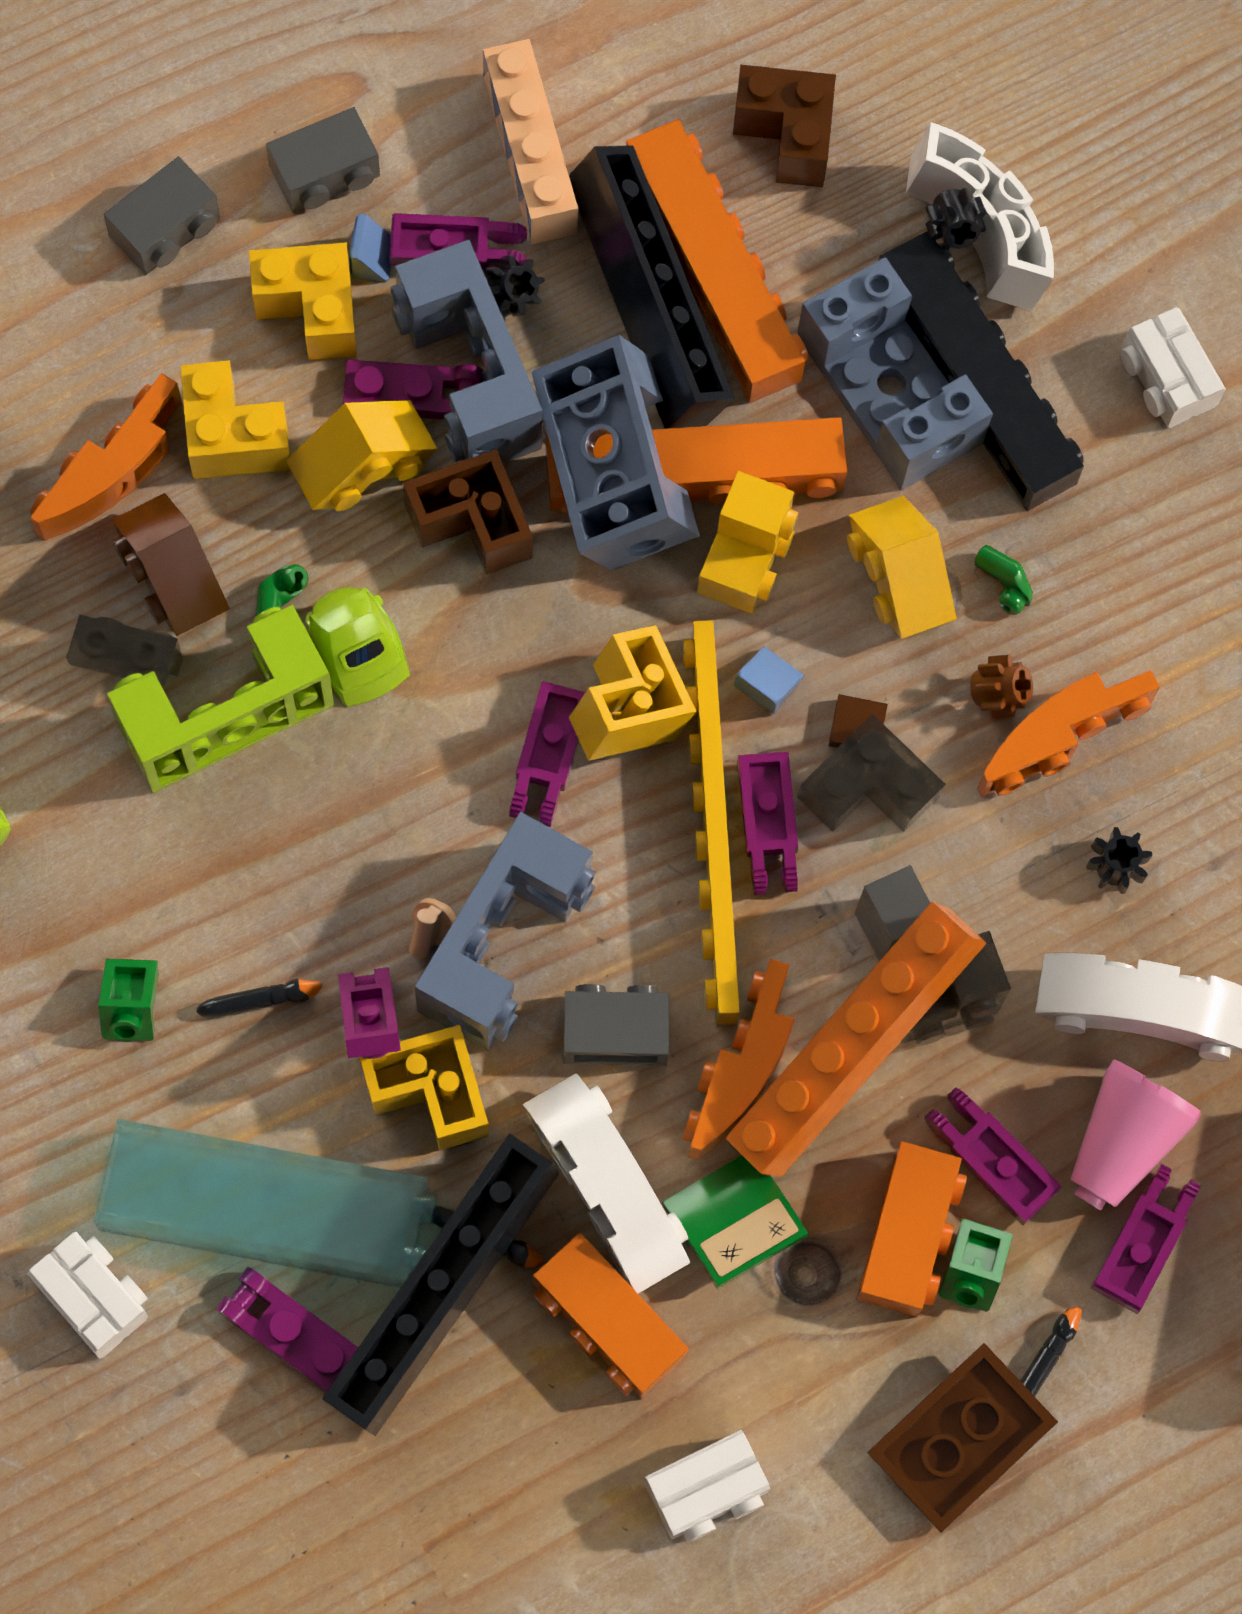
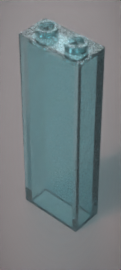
(264, 1204)

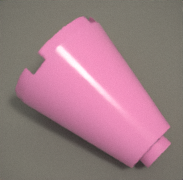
(1128, 1135)

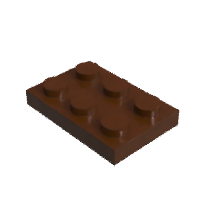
(962, 1437)

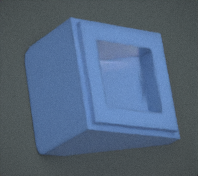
(369, 251)
(768, 680)

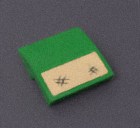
(735, 1220)

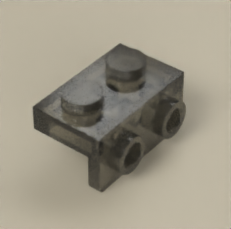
(123, 650)

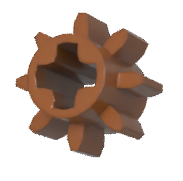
(1001, 686)

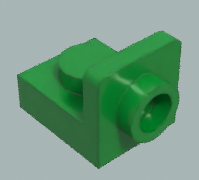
(128, 999)
(976, 1265)

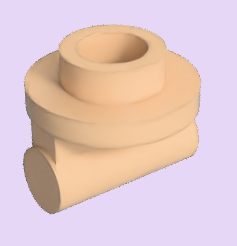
(431, 925)

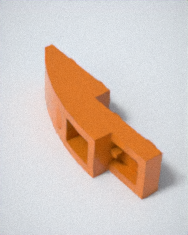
(100, 477)
(1048, 733)
(737, 1079)

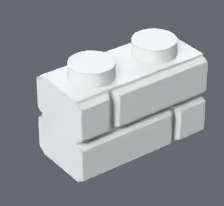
(1171, 368)
(89, 1294)
(708, 1486)

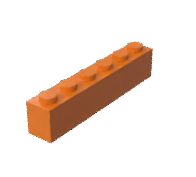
(718, 266)
(705, 459)
(855, 1040)

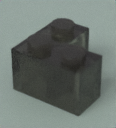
(875, 767)
(968, 1000)

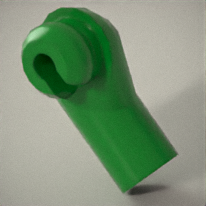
(1012, 576)
(281, 587)

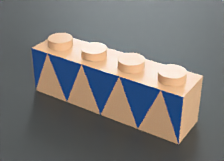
(530, 141)

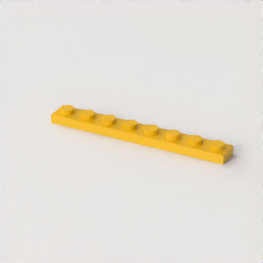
(712, 842)

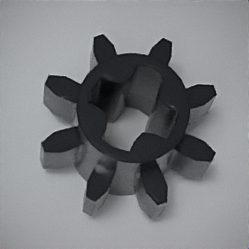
(956, 218)
(524, 282)
(1110, 870)

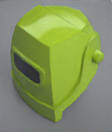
(357, 644)

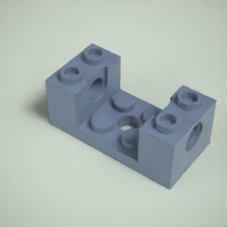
(451, 296)
(862, 335)
(622, 501)
(536, 867)

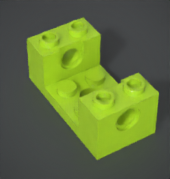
(293, 691)

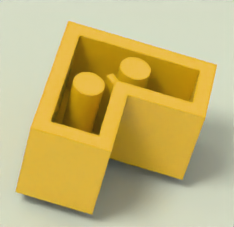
(310, 284)
(226, 436)
(359, 448)
(750, 533)
(906, 563)
(638, 700)
(431, 1071)

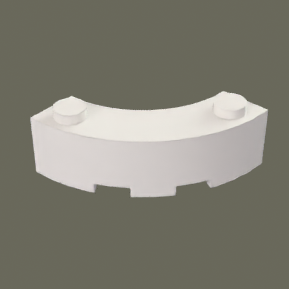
(1014, 246)
(1150, 1001)
(607, 1177)

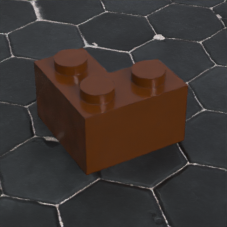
(788, 108)
(473, 499)
(166, 553)

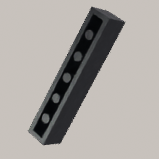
(650, 285)
(962, 341)
(441, 1285)

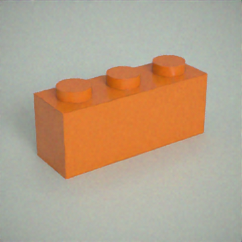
(912, 1230)
(608, 1317)

